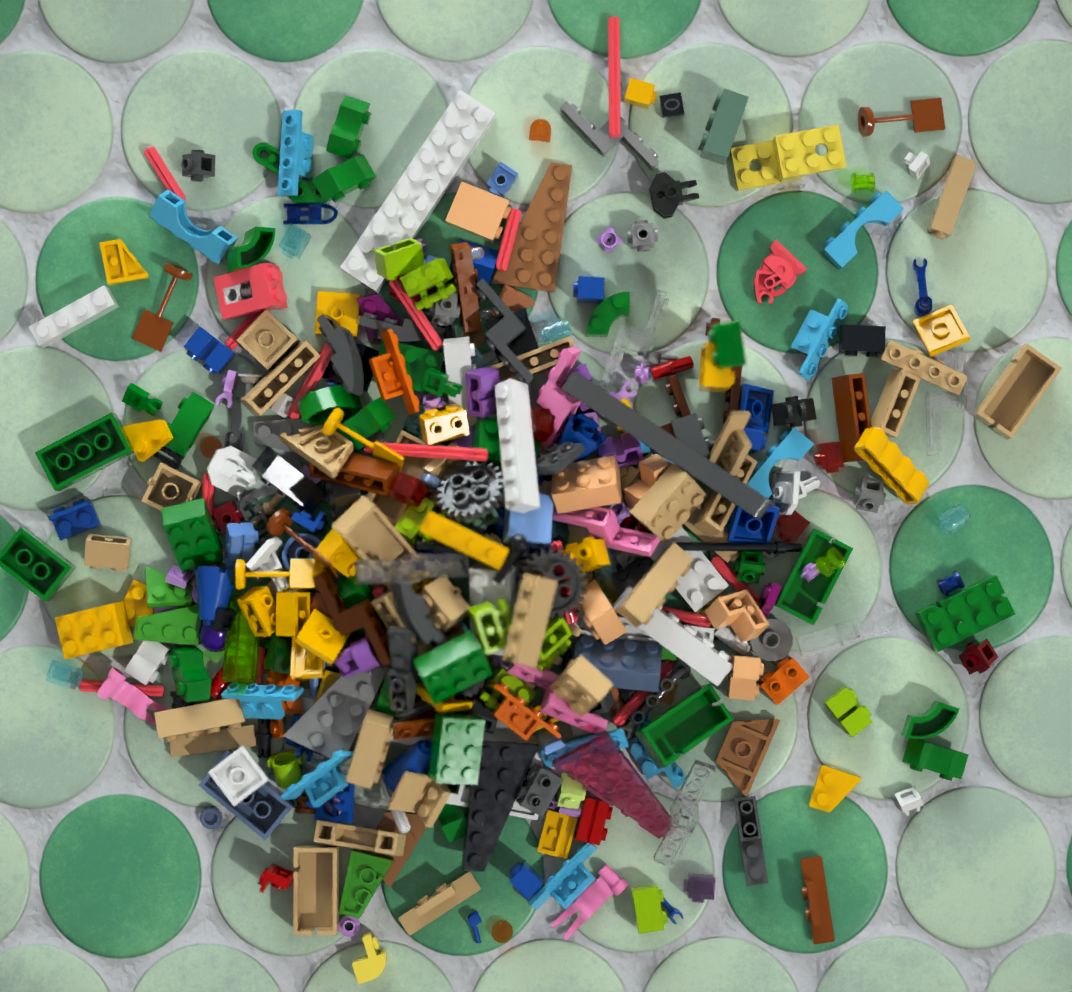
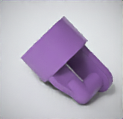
(357, 658)

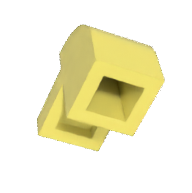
(372, 965)

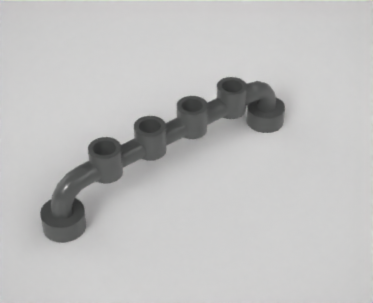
(680, 671)

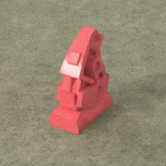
(777, 269)

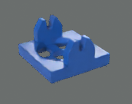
(345, 805)

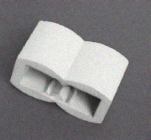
(147, 661)

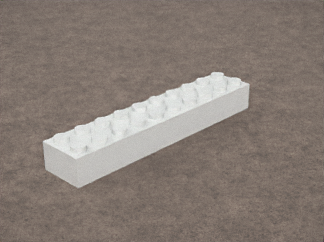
(421, 185)

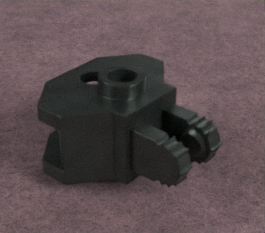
(671, 192)
(793, 411)

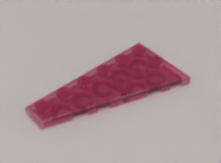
(614, 780)

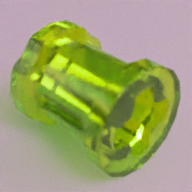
(863, 182)

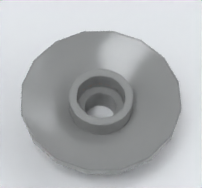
(782, 644)

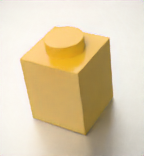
(640, 93)

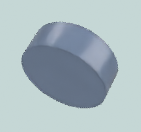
(431, 482)
(211, 817)

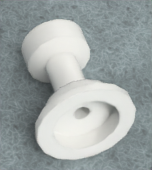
(250, 379)

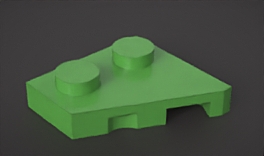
(163, 593)

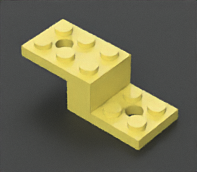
(788, 157)

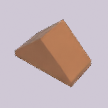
(514, 299)

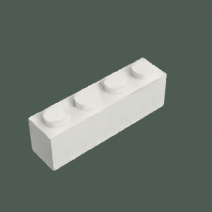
(73, 316)
(458, 362)

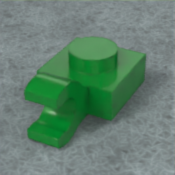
(437, 384)
(138, 399)

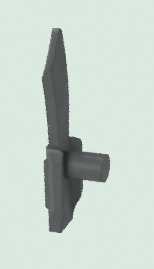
(235, 438)

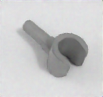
(653, 357)

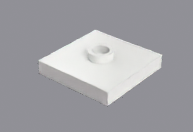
(238, 775)

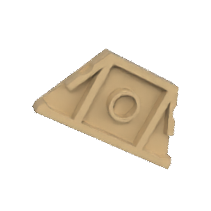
(322, 451)

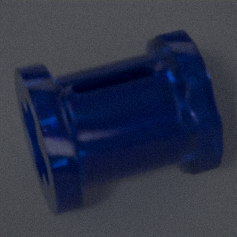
(950, 583)

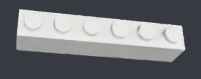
(517, 446)
(684, 643)

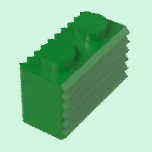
(728, 345)

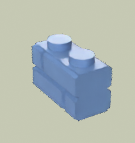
(240, 543)

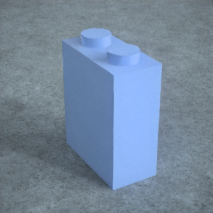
(533, 525)

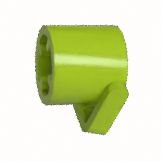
(286, 767)

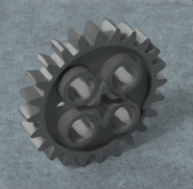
(471, 491)
(545, 564)

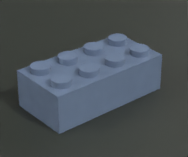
(624, 661)
(259, 811)

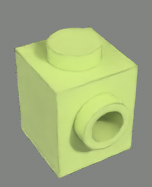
(570, 793)

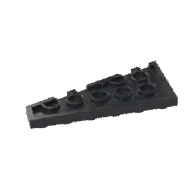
(490, 802)

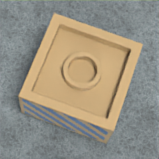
(267, 340)

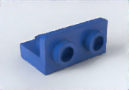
(75, 519)
(306, 521)

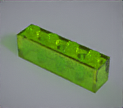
(240, 649)

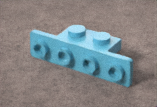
(295, 153)
(816, 335)
(262, 700)
(617, 735)
(645, 762)
(323, 782)
(568, 882)

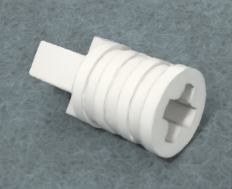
(729, 637)

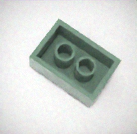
(723, 126)

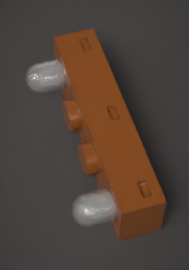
(465, 283)

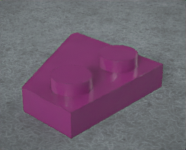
(376, 305)
(769, 594)

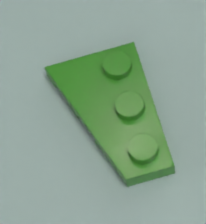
(171, 626)
(362, 880)

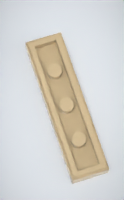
(219, 741)

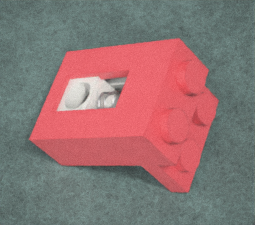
(264, 285)

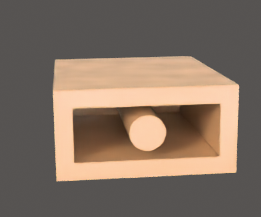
(478, 212)

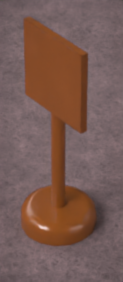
(926, 116)
(153, 328)
(281, 522)

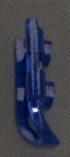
(314, 213)

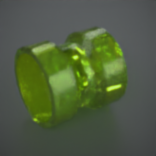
(830, 562)

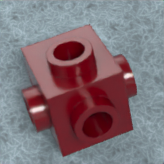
(222, 514)
(978, 656)

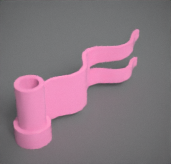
(129, 696)
(592, 898)

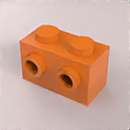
(783, 679)

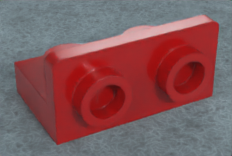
(278, 876)

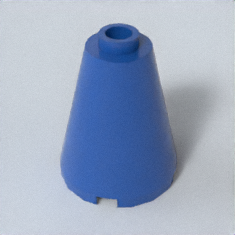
(582, 430)
(213, 591)
(413, 760)

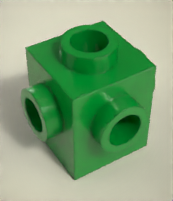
(749, 567)

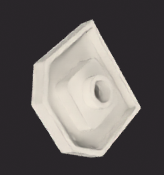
(231, 470)
(788, 489)
(268, 560)

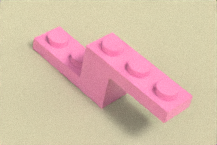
(554, 398)
(604, 525)
(552, 704)

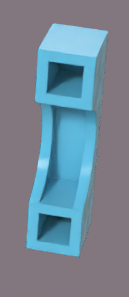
(881, 211)
(171, 213)
(793, 446)

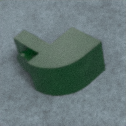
(278, 654)

